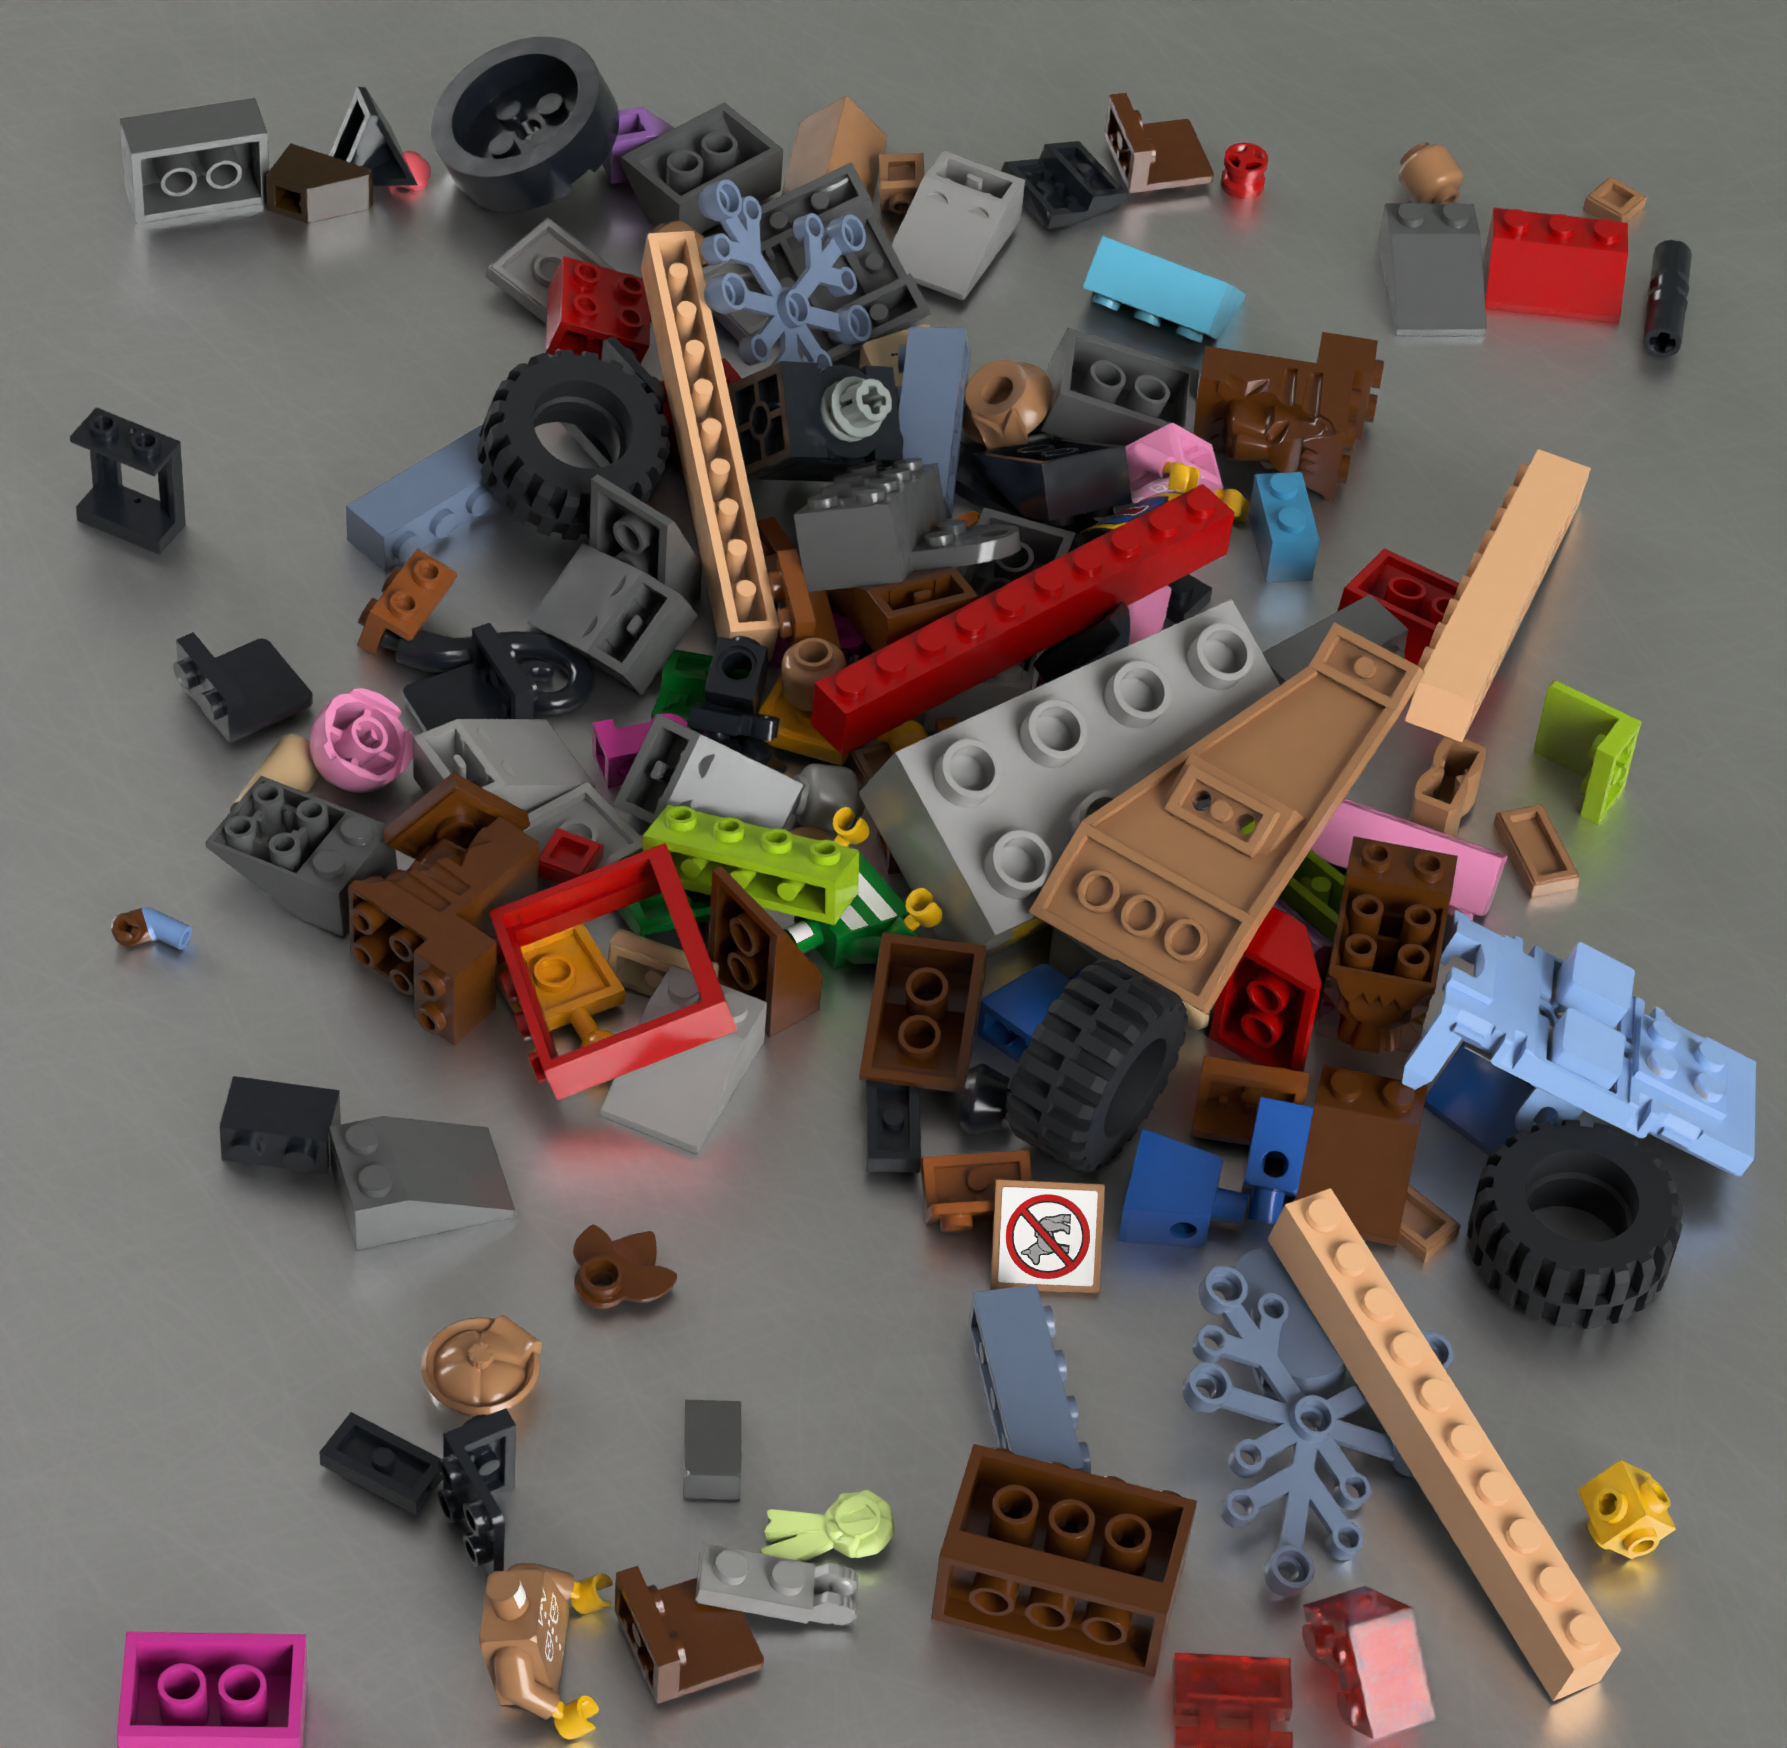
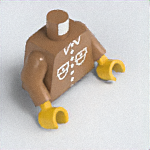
(526, 1638)

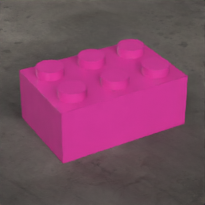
(213, 1690)

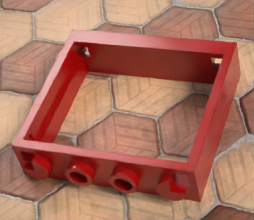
(580, 902)

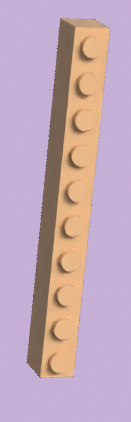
(708, 440)
(1495, 594)
(1443, 1445)

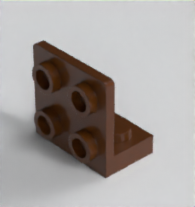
(1154, 153)
(680, 1641)

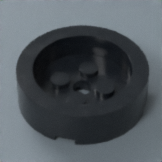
(497, 104)

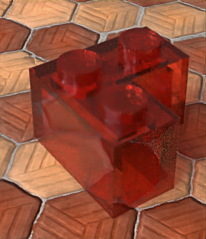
(1376, 1657)

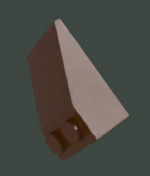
(759, 956)
(923, 1012)
(1363, 1148)

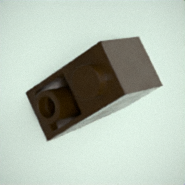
(317, 186)

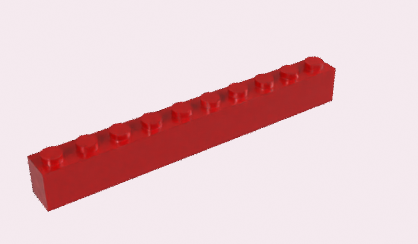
(1020, 619)

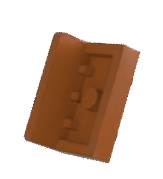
(406, 600)
(800, 612)
(1231, 1093)
(963, 1185)

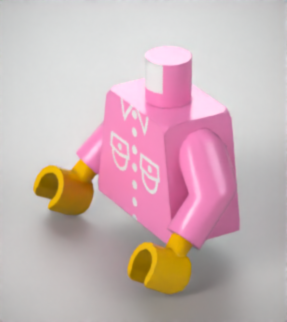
(1177, 462)

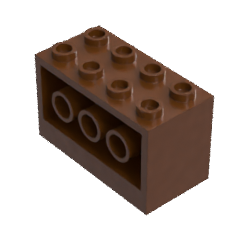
(1063, 1559)

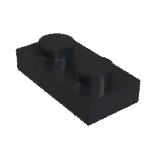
(892, 1127)
(382, 1463)

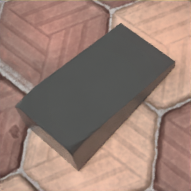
(712, 1450)

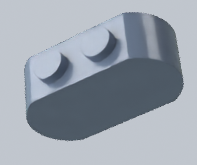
(1302, 1342)

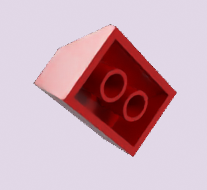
(1555, 265)
(1408, 592)
(1271, 996)

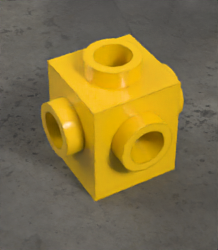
(1626, 1510)

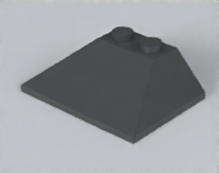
(882, 283)

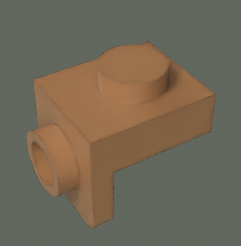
(899, 180)

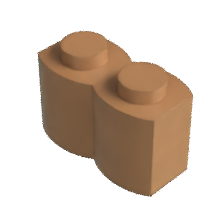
(1449, 786)

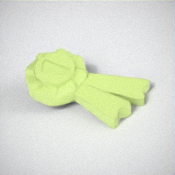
(854, 1525)

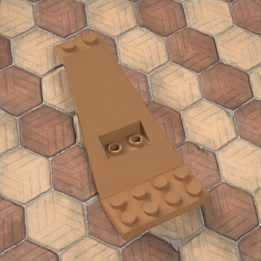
(1182, 885)

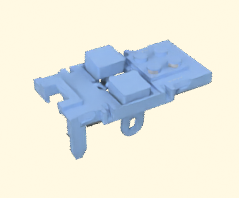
(1661, 1073)

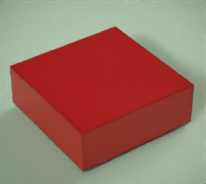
(568, 856)

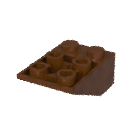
(898, 609)

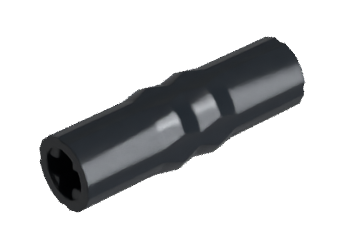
(1667, 298)

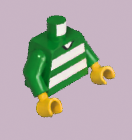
(873, 911)

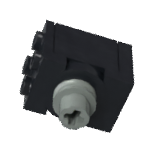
(815, 420)

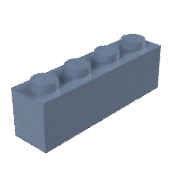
(934, 399)
(420, 504)
(1025, 1376)

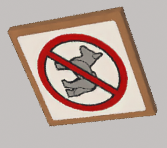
(1047, 1235)

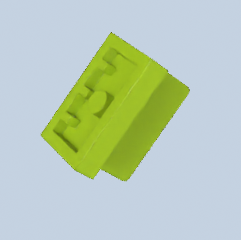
(1590, 742)

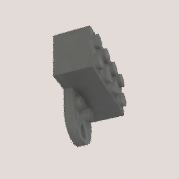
(886, 525)

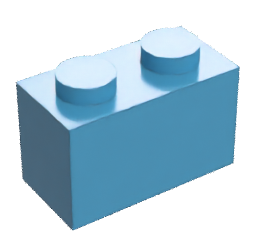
(1283, 527)

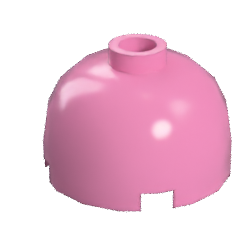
(360, 742)

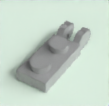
(775, 1586)

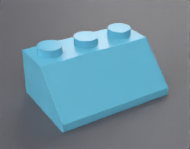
(1161, 290)

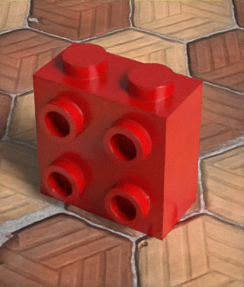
(594, 305)

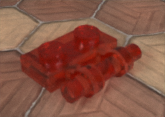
(1231, 1688)

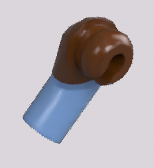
(150, 925)

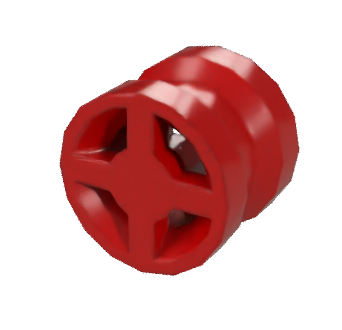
(1244, 170)

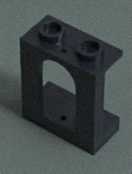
(118, 508)

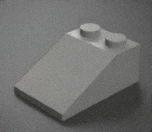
(688, 1091)

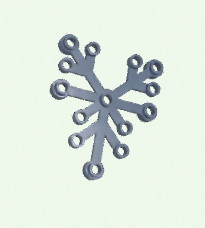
(785, 306)
(1257, 1346)

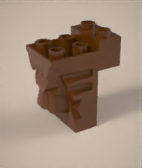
(1290, 409)
(434, 925)
(1386, 946)

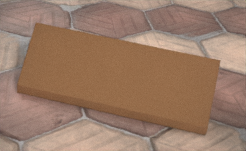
(833, 139)

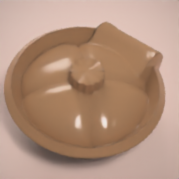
(1005, 403)
(481, 1365)

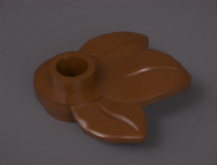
(622, 1265)

